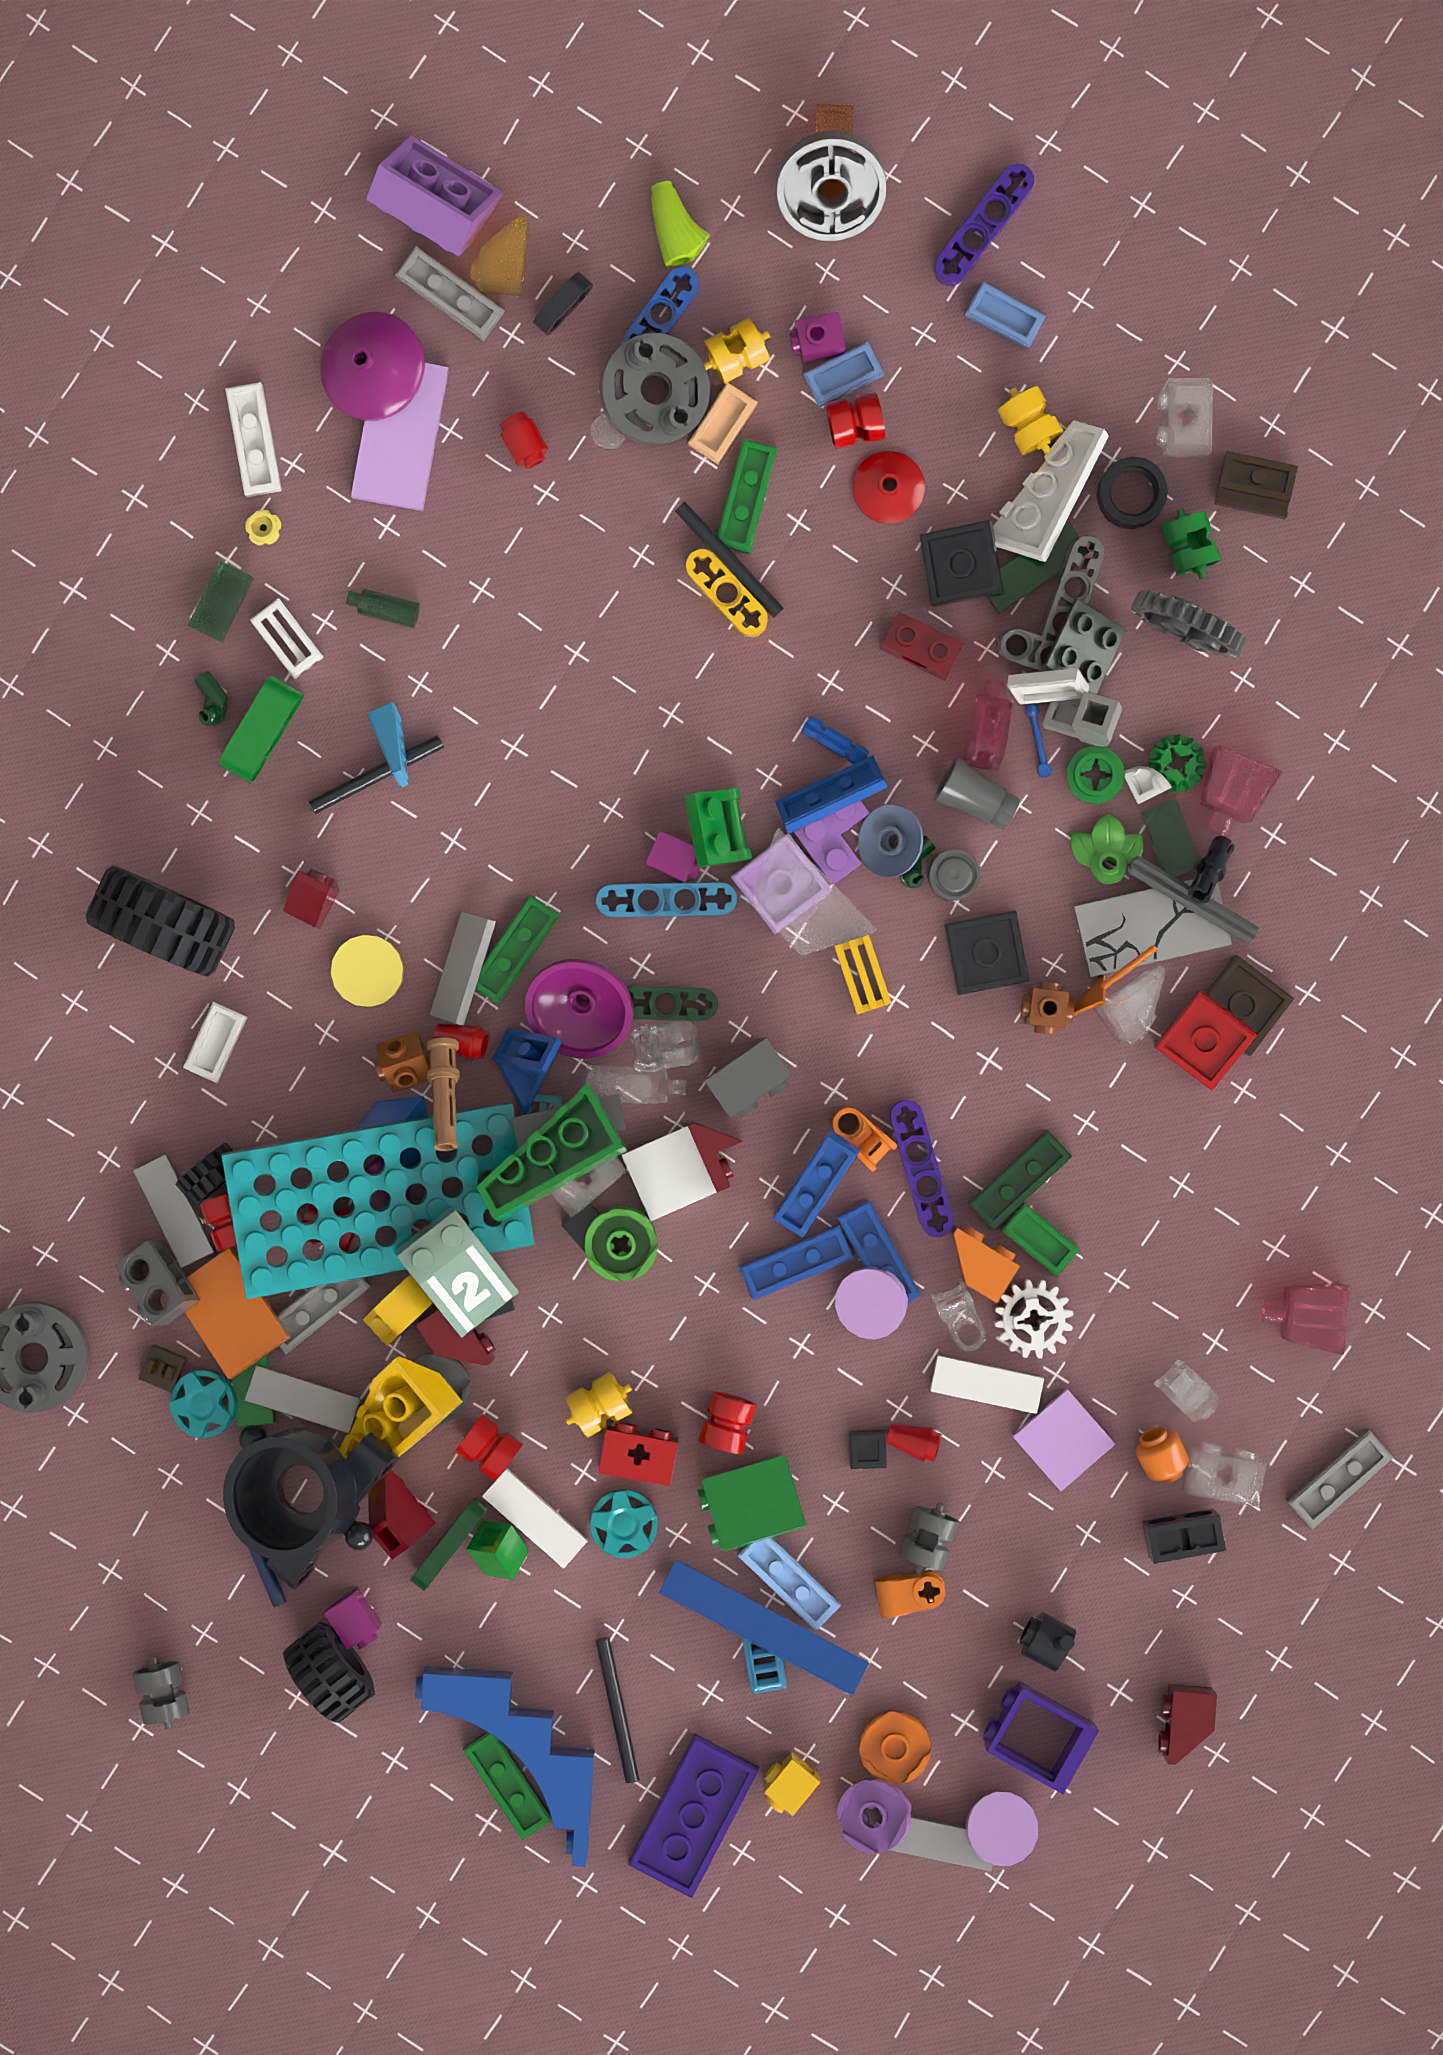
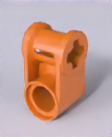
(864, 1136)
(901, 1595)

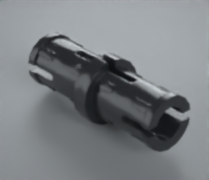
(1211, 869)

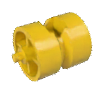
(736, 350)
(1034, 427)
(594, 1407)

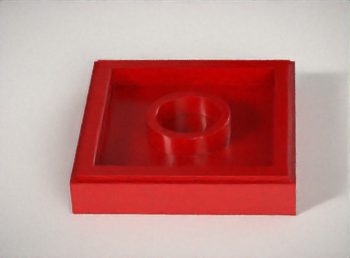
(1205, 1039)

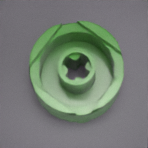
(624, 1264)

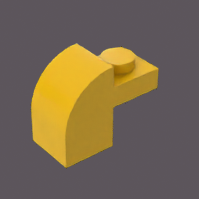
(398, 1310)

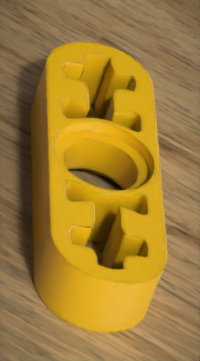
(702, 579)

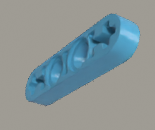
(666, 904)

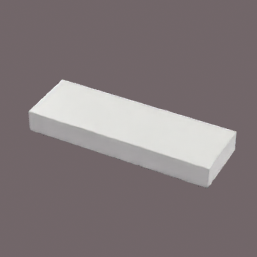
(253, 439)
(987, 1384)
(535, 1518)

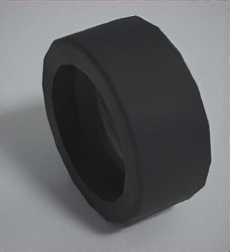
(1137, 465)

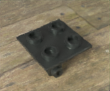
(1086, 643)

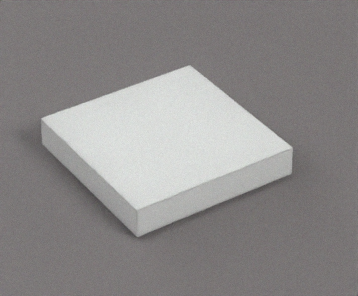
(669, 1173)

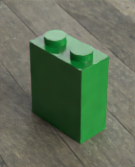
(752, 1504)

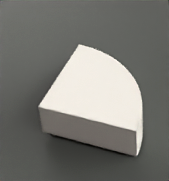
(1145, 782)

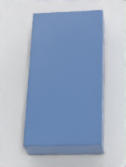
(1005, 315)
(843, 374)

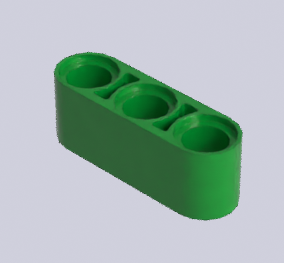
(261, 729)

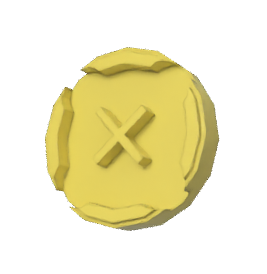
(367, 971)

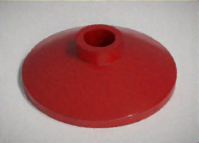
(886, 505)

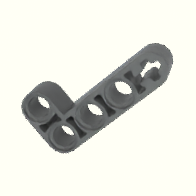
(1058, 602)

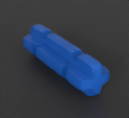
(834, 740)

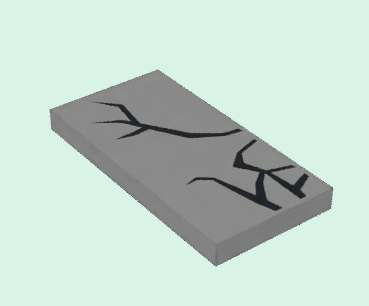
(1127, 925)

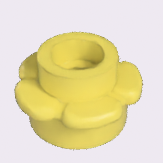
(259, 518)

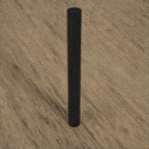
(727, 557)
(373, 776)
(617, 1710)

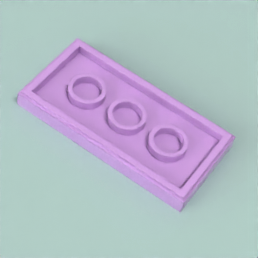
(399, 450)

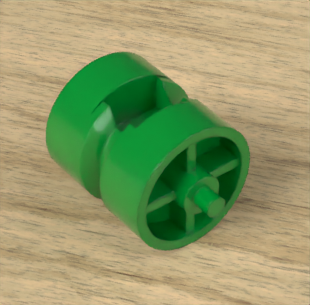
(1191, 543)

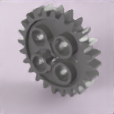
(1189, 624)

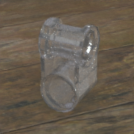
(663, 1046)
(959, 1313)

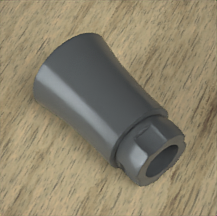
(976, 795)

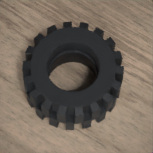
(328, 1673)

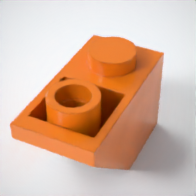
(981, 1266)

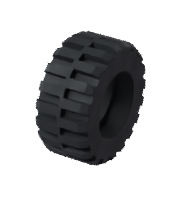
(160, 921)

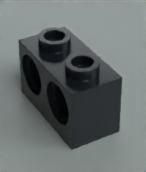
(1184, 1536)

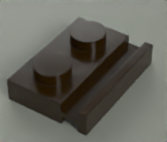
(1255, 485)

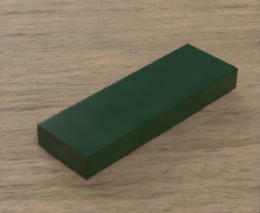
(1027, 574)
(1020, 1179)

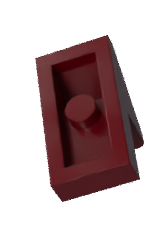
(708, 1144)

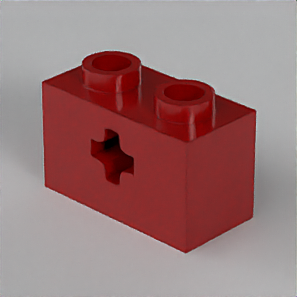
(653, 1468)

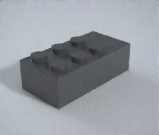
(749, 1078)

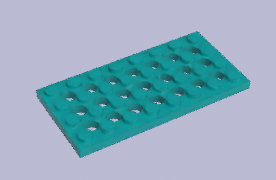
(353, 1148)

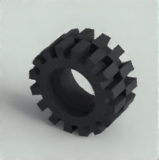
(204, 1177)

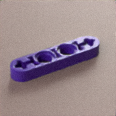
(984, 225)
(925, 1167)

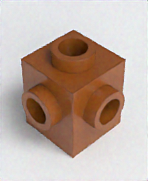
(1033, 1008)
(402, 1061)

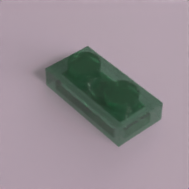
(220, 601)
(1171, 838)

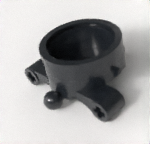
(277, 1530)

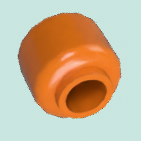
(1162, 1454)

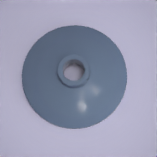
(878, 837)

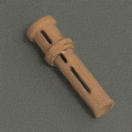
(443, 1078)

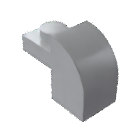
(1088, 718)

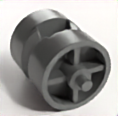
(929, 1538)
(160, 1692)

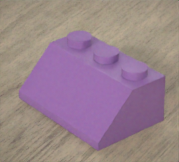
(433, 195)

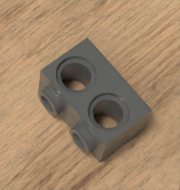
(163, 1276)

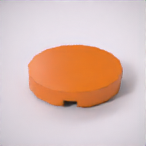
(895, 1746)

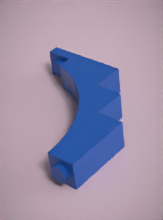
(560, 1772)

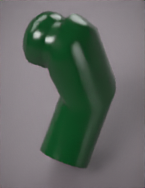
(215, 701)

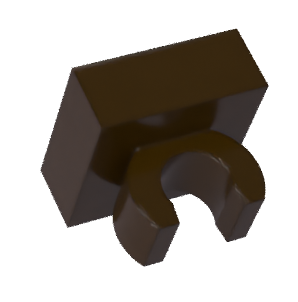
(162, 1368)

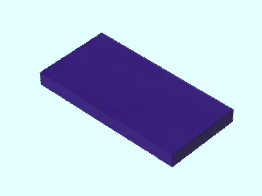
(693, 1815)

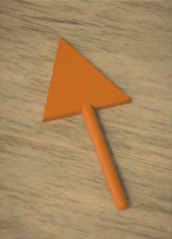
(1096, 993)

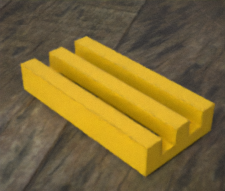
(872, 1004)

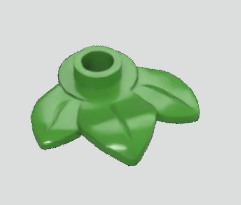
(1104, 844)

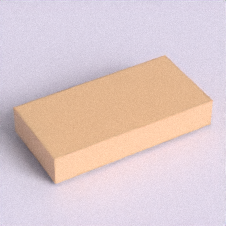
(722, 423)

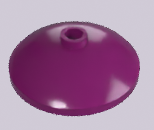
(388, 376)
(583, 1026)

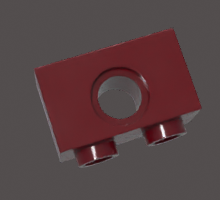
(921, 646)

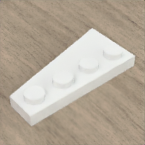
(1043, 506)

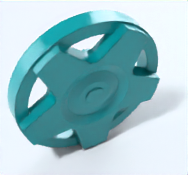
(203, 1403)
(624, 1523)

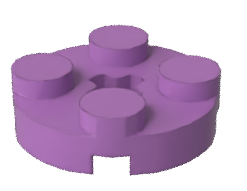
(893, 1808)

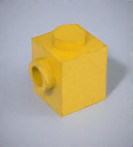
(789, 1784)

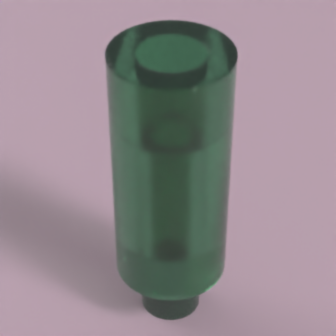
(385, 607)

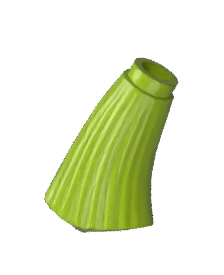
(676, 231)

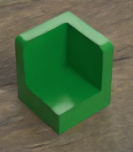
(497, 1549)

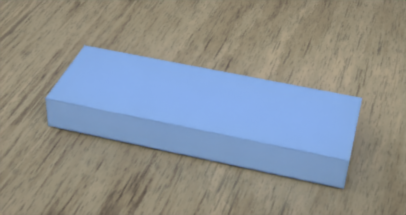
(790, 1581)

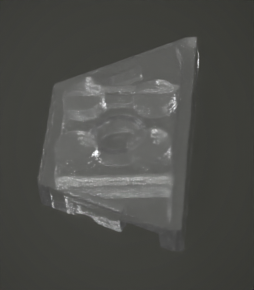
(804, 901)

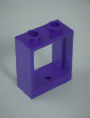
(1070, 1757)

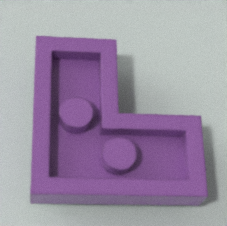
(826, 845)

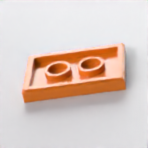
(230, 1325)

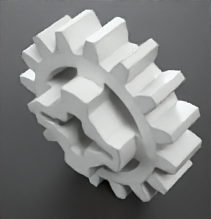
(1035, 1334)

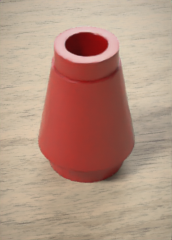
(471, 1039)
(915, 1440)

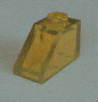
(503, 260)

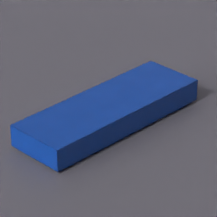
(831, 794)
(816, 1183)
(874, 1244)
(796, 1262)

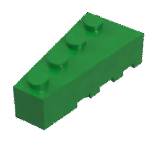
(556, 1154)

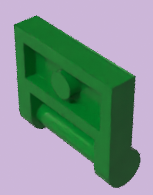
(709, 827)

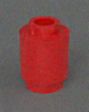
(523, 440)

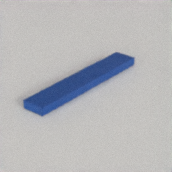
(764, 1628)

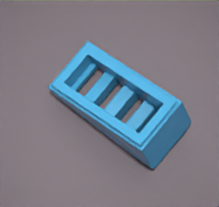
(389, 732)
(767, 1684)

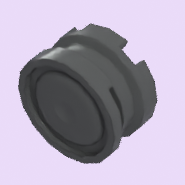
(954, 874)

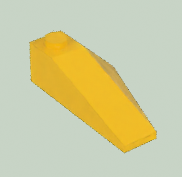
(402, 1406)

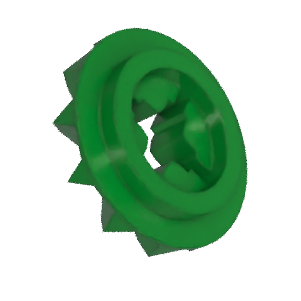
(1183, 746)
(1107, 763)

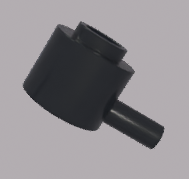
(1047, 1641)

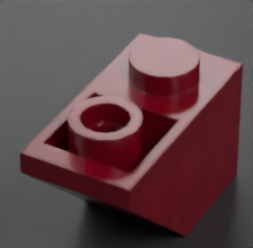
(311, 897)
(448, 1343)
(396, 1515)
(1189, 1720)

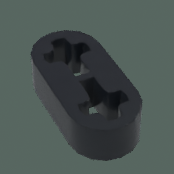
(563, 303)

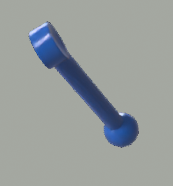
(1044, 768)

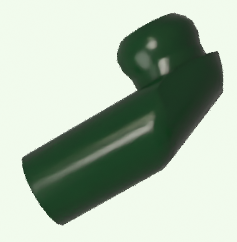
(914, 877)

